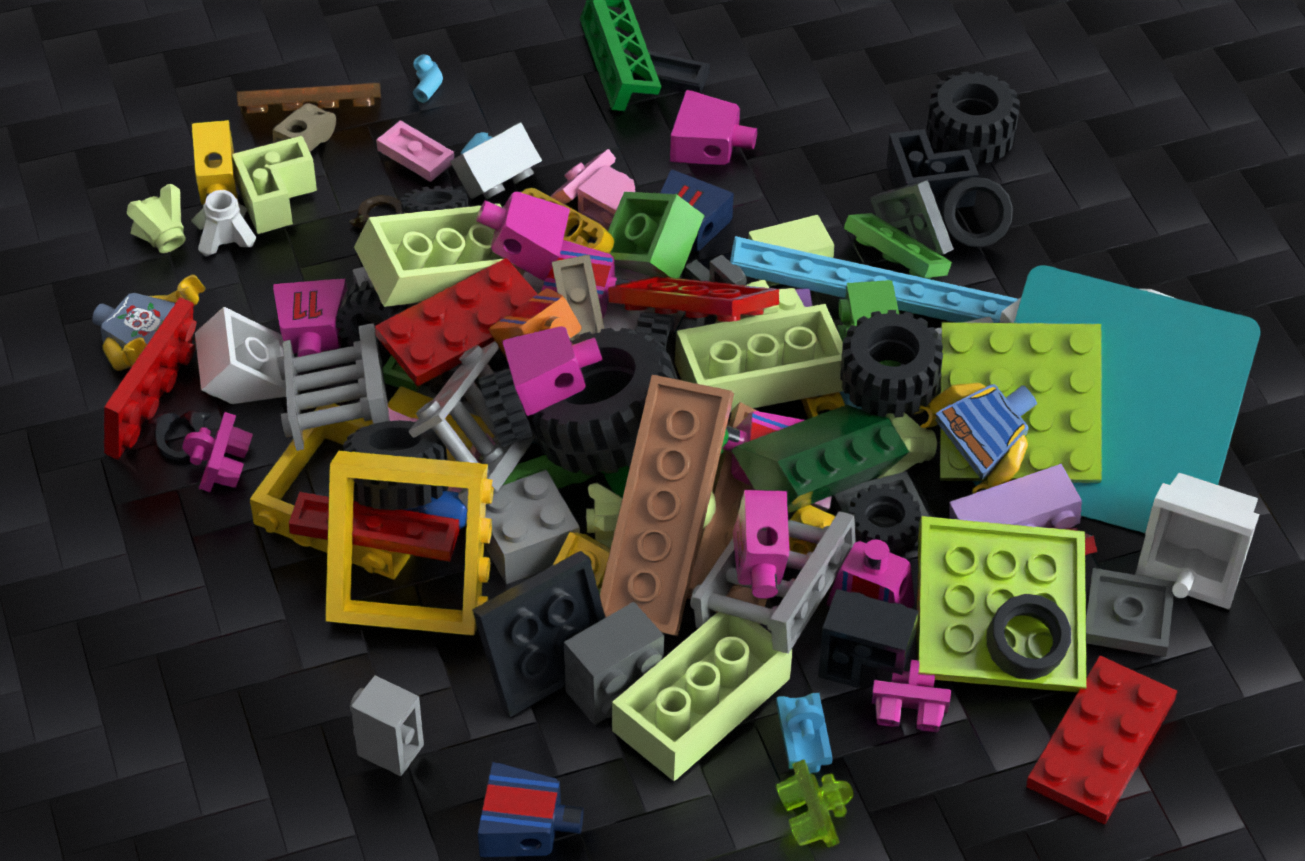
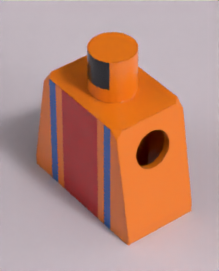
(538, 314)

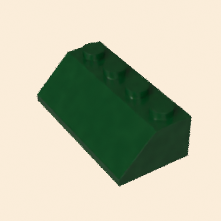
(822, 455)

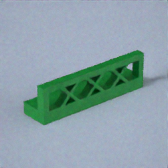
(608, 51)

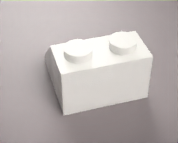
(239, 359)

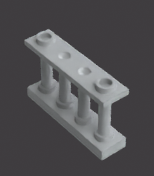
(369, 388)
(432, 415)
(799, 595)

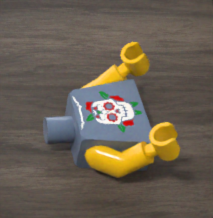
(136, 320)

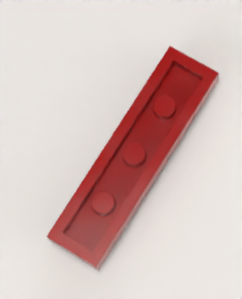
(380, 528)

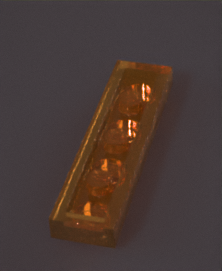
(325, 96)

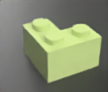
(272, 176)

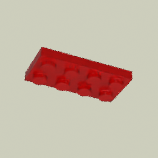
(694, 297)
(443, 327)
(148, 379)
(1101, 739)

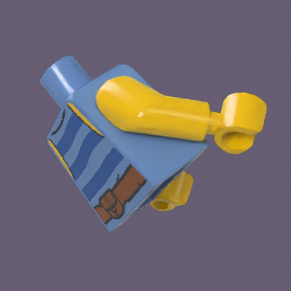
(984, 428)

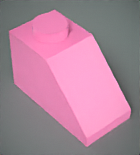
(602, 194)

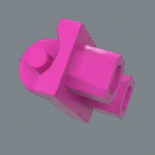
(204, 447)
(929, 701)

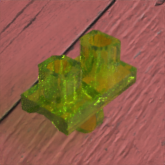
(804, 789)

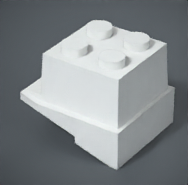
(1198, 539)

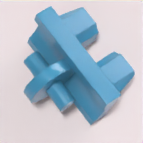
(804, 731)

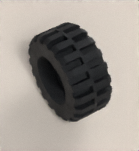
(601, 423)

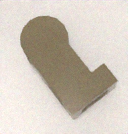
(309, 122)

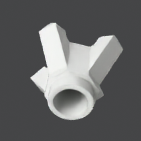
(222, 223)

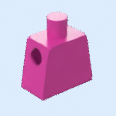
(708, 131)
(526, 231)
(548, 366)

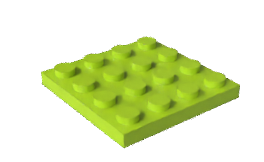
(1059, 369)
(971, 572)

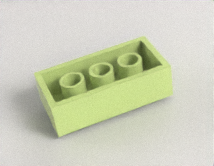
(424, 252)
(765, 356)
(700, 692)

